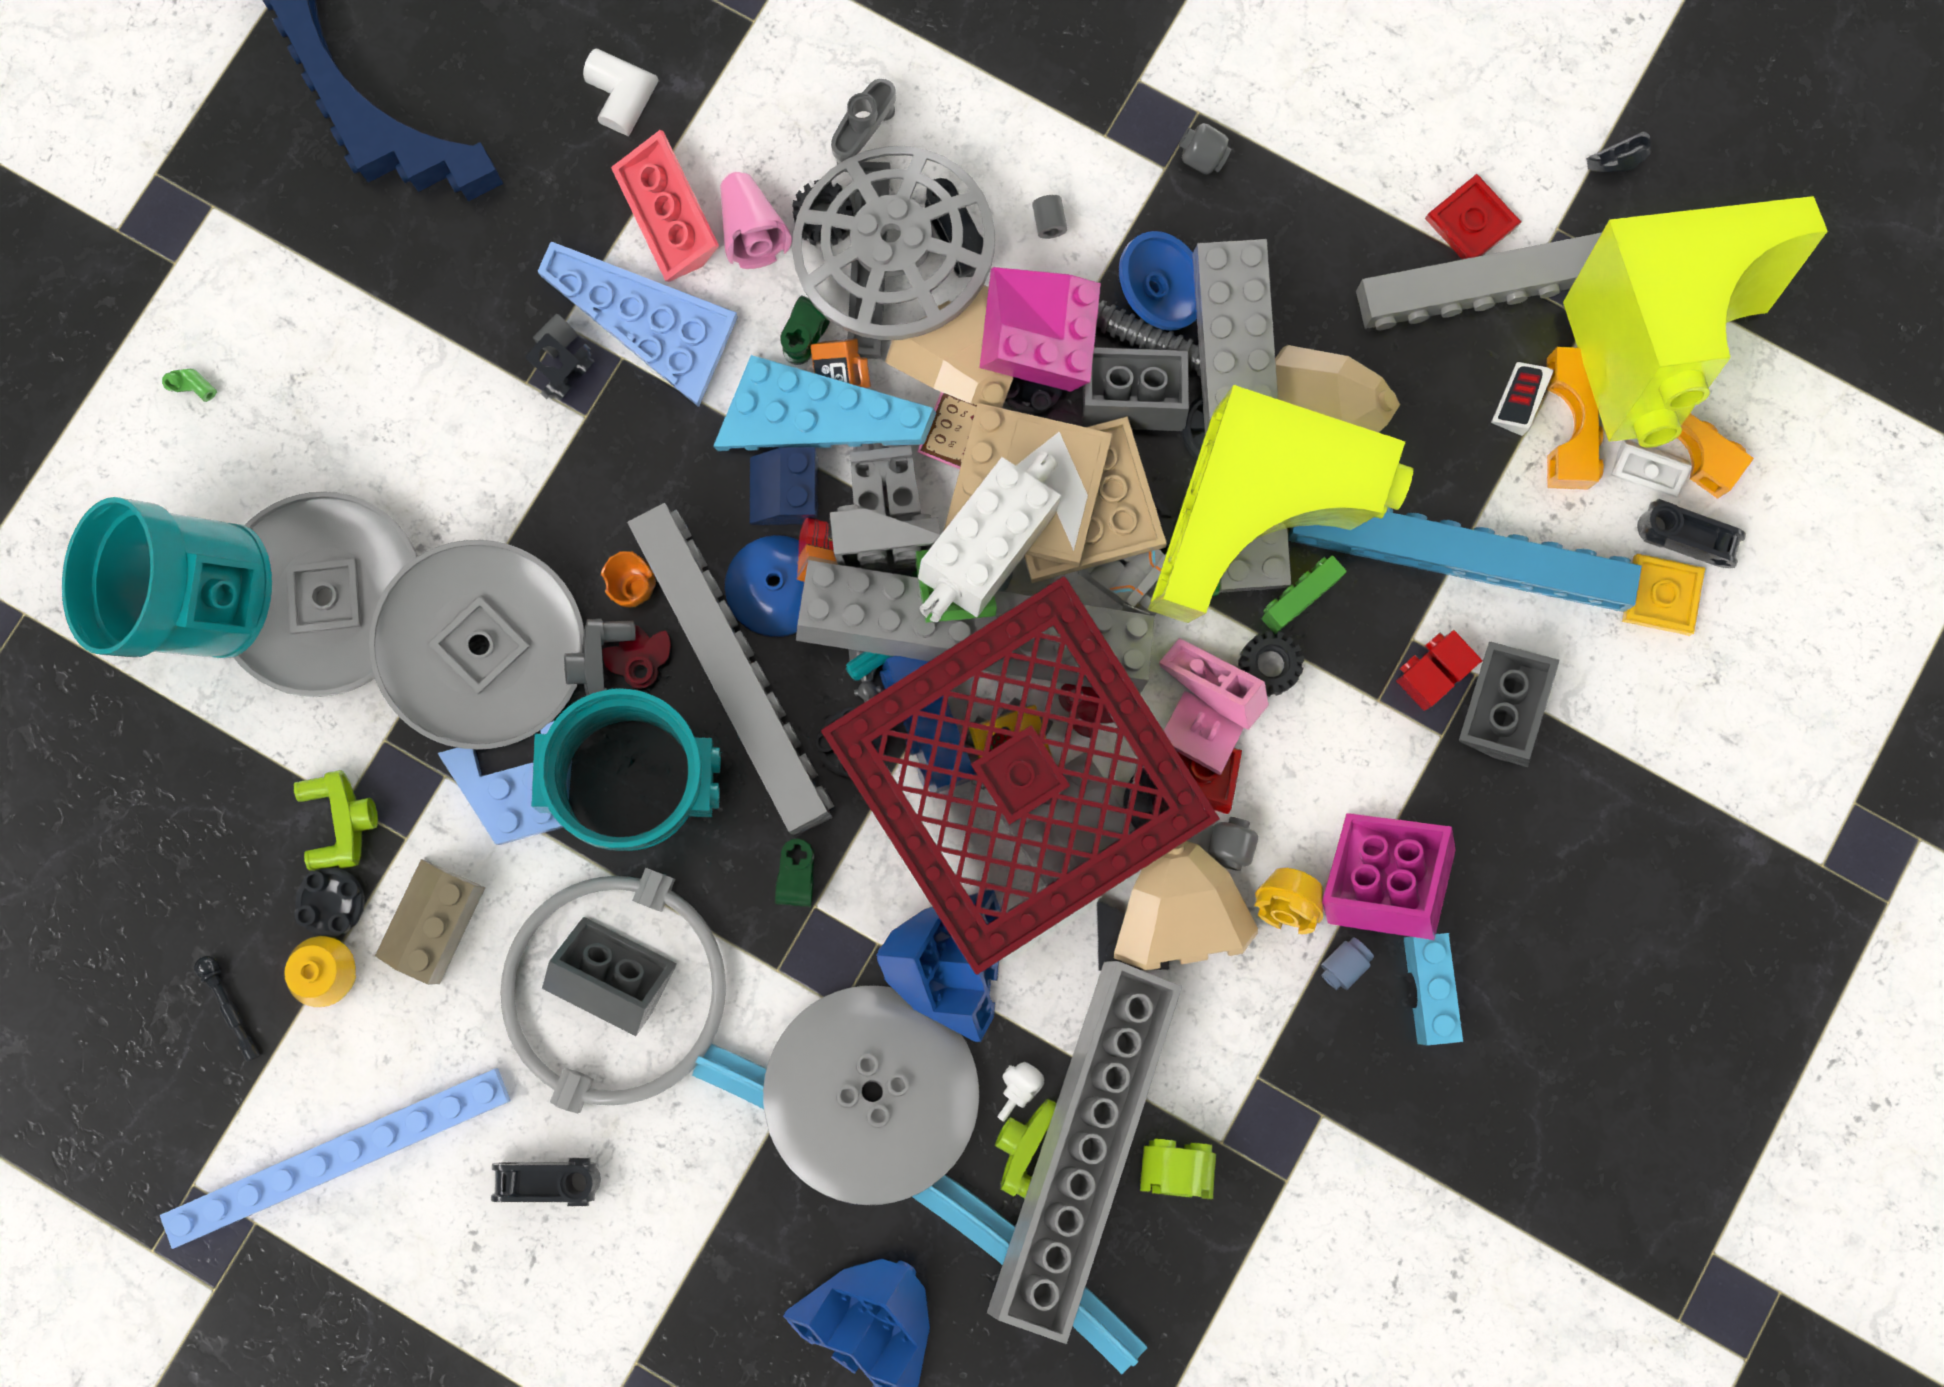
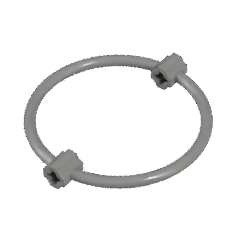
(573, 1087)

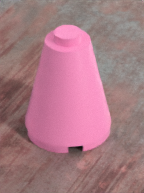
(750, 224)

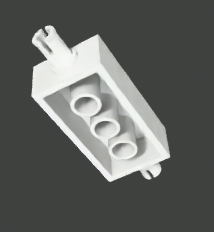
(988, 537)

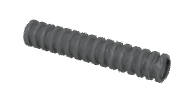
(1144, 334)

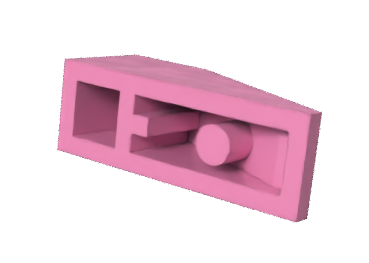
(1217, 683)

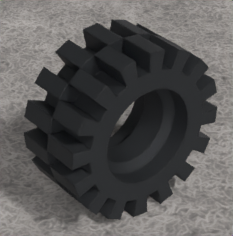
(827, 195)
(1285, 648)

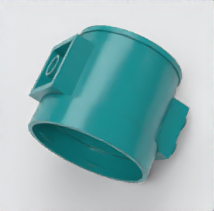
(163, 582)
(587, 715)

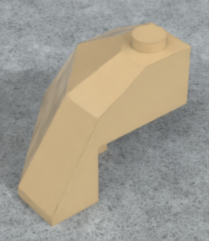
(951, 358)
(1334, 387)
(1183, 912)

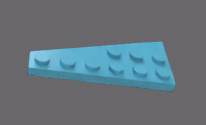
(804, 409)

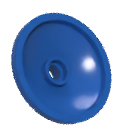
(1159, 280)
(755, 603)

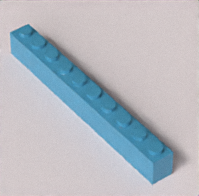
(1484, 557)

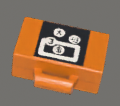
(841, 362)

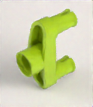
(348, 816)
(1021, 1143)

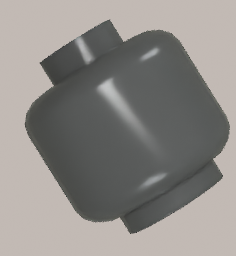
(1205, 149)
(1233, 844)

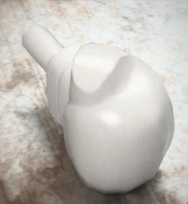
(1022, 1085)

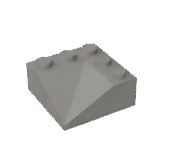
(878, 541)
(1064, 811)

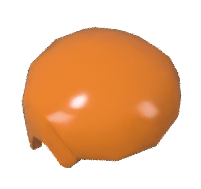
(628, 579)

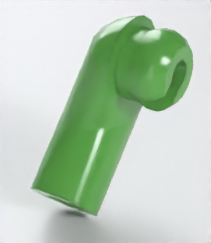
(189, 380)

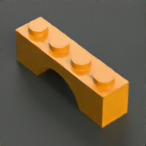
(1714, 459)
(1577, 461)

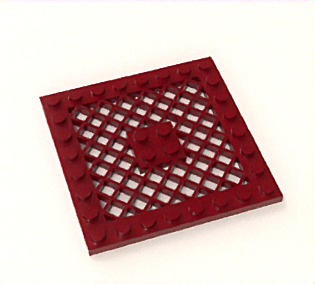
(1021, 775)

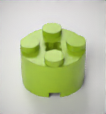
(1178, 1170)

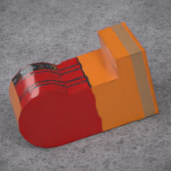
(814, 545)

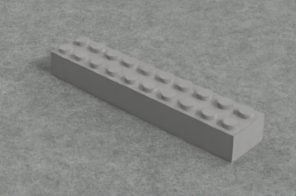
(1239, 351)
(883, 616)
(729, 669)
(1084, 1152)

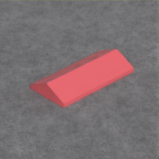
(665, 207)

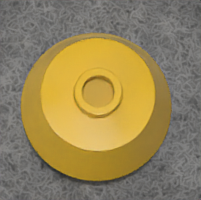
(1291, 899)
(320, 971)

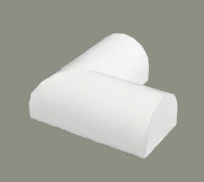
(628, 87)

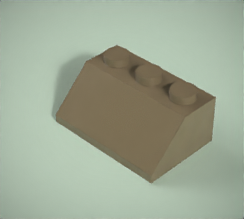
(429, 923)

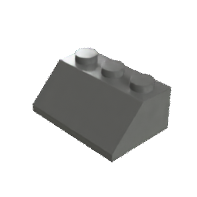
(1139, 385)
(1509, 703)
(608, 976)

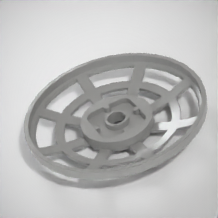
(896, 257)

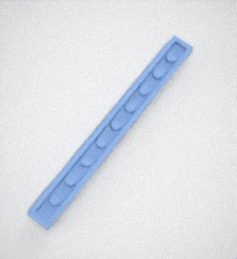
(334, 1158)

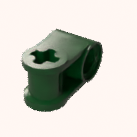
(804, 326)
(794, 881)

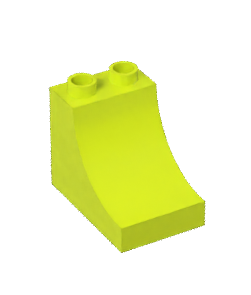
(1660, 298)
(1266, 472)

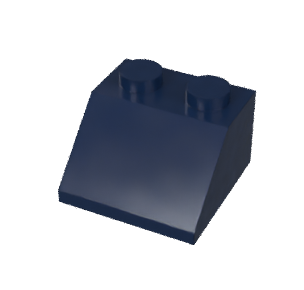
(784, 486)

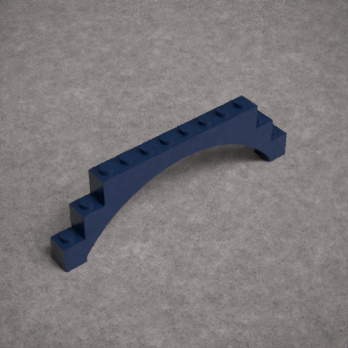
(372, 137)

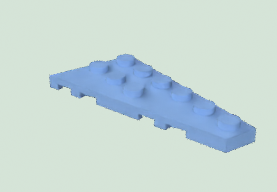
(660, 325)

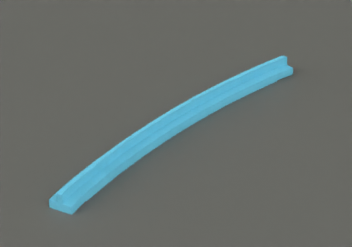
(952, 1204)

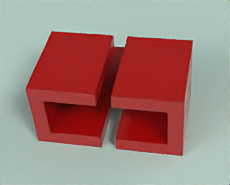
(1438, 670)

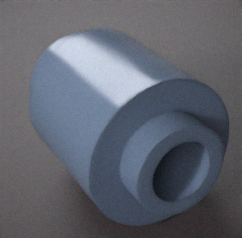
(1346, 964)

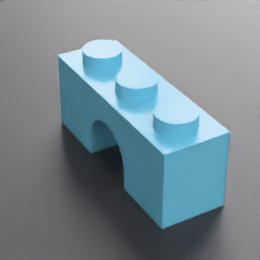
(1437, 1005)

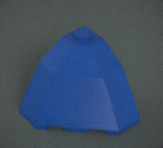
(934, 975)
(871, 1320)

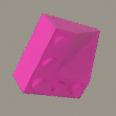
(1040, 327)
(1389, 876)

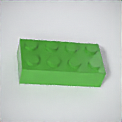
(1298, 598)

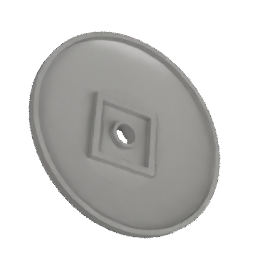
(314, 546)
(425, 632)
(862, 1147)

